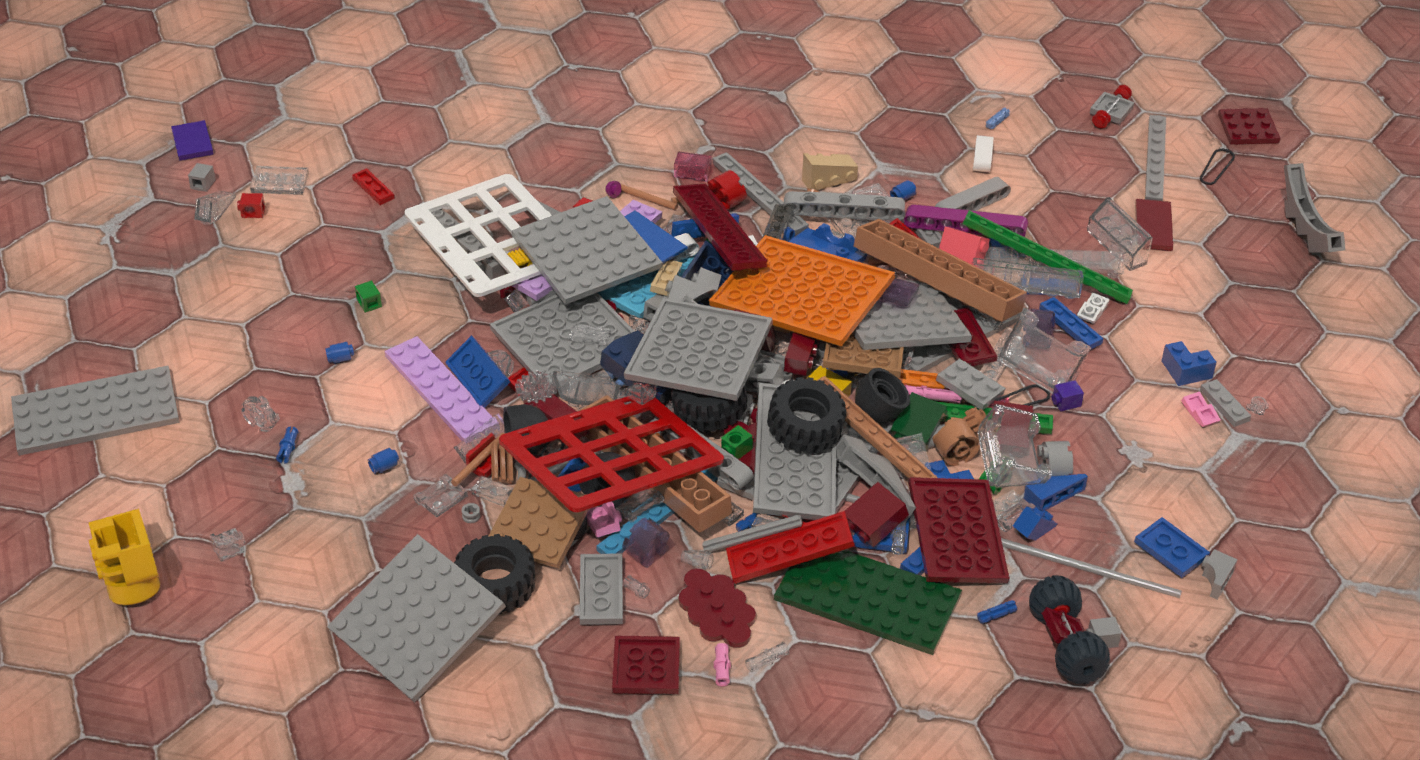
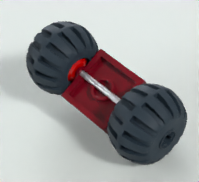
(1079, 653)

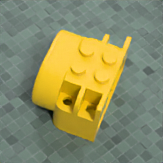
(124, 558)

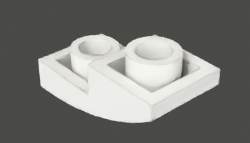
(1093, 308)

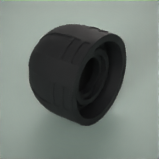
(881, 395)
(522, 416)
(599, 483)

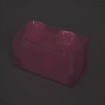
(692, 166)

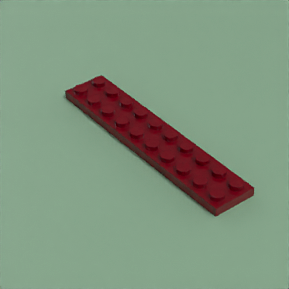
(720, 227)

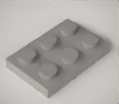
(970, 384)

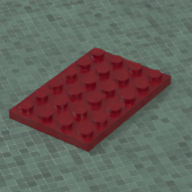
(958, 530)

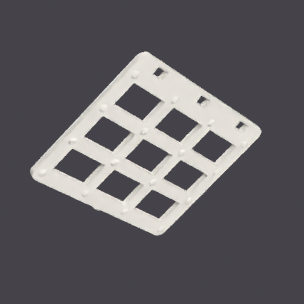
(456, 258)

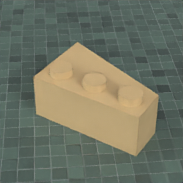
(828, 171)

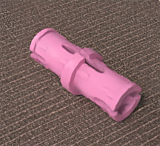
(722, 664)

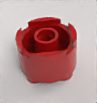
(728, 189)

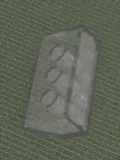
(1120, 233)

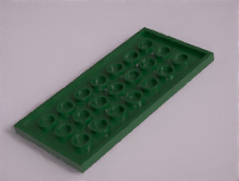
(872, 598)

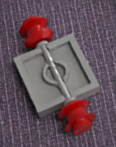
(1112, 107)

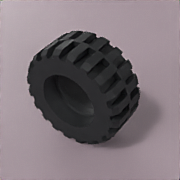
(708, 412)
(800, 433)
(503, 554)

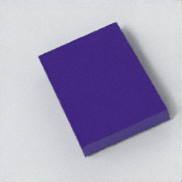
(192, 140)

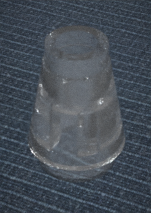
(698, 558)

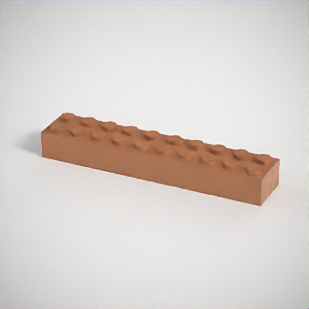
(940, 270)
(691, 497)

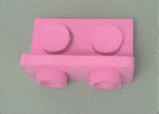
(604, 519)

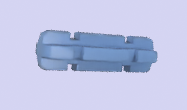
(997, 118)

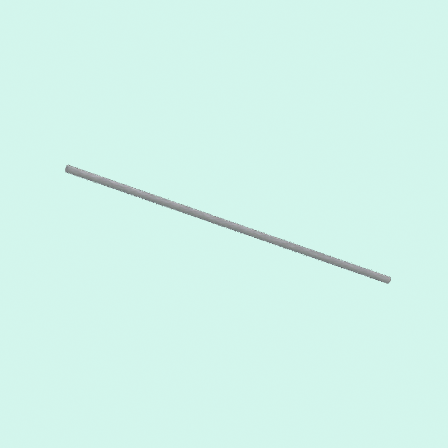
(1079, 564)

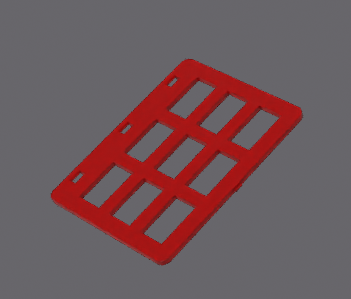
(609, 414)

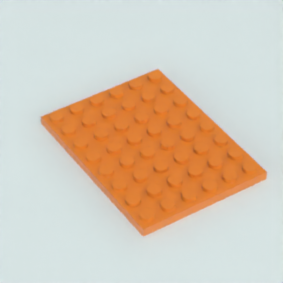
(805, 290)

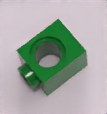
(368, 296)
(737, 442)

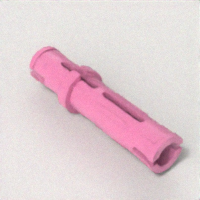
(935, 394)

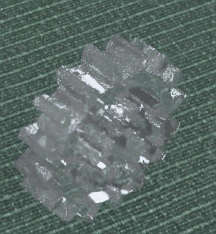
(536, 386)

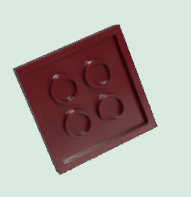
(1249, 126)
(646, 665)

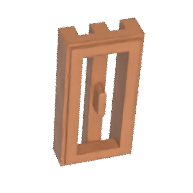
(506, 475)

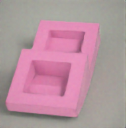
(1199, 410)

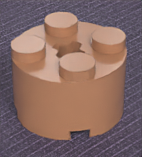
(956, 442)

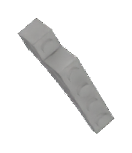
(701, 286)
(872, 468)

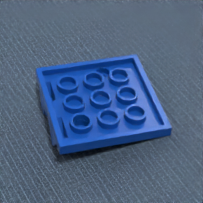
(825, 241)

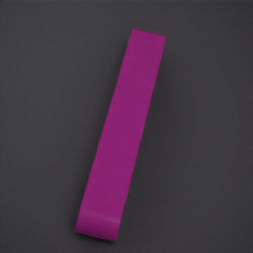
(938, 218)

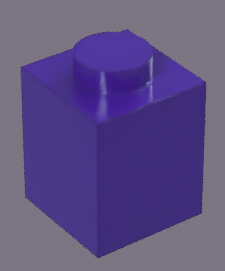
(1067, 395)

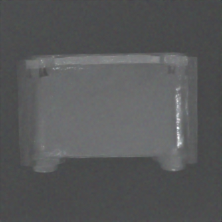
(1040, 355)
(1009, 448)

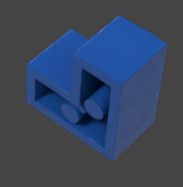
(1187, 366)

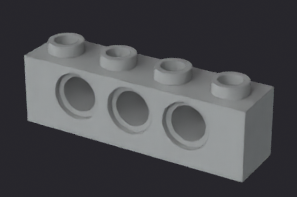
(764, 373)

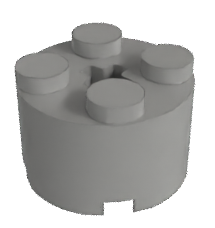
(1056, 456)

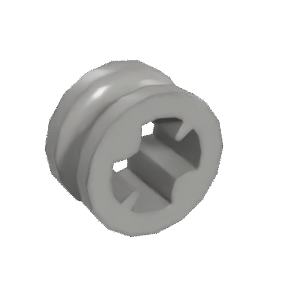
(470, 518)

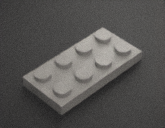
(601, 589)

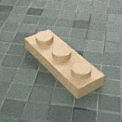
(666, 273)

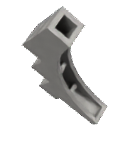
(1308, 220)

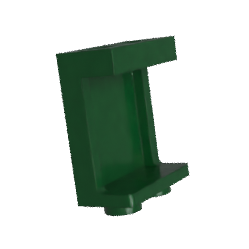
(918, 417)

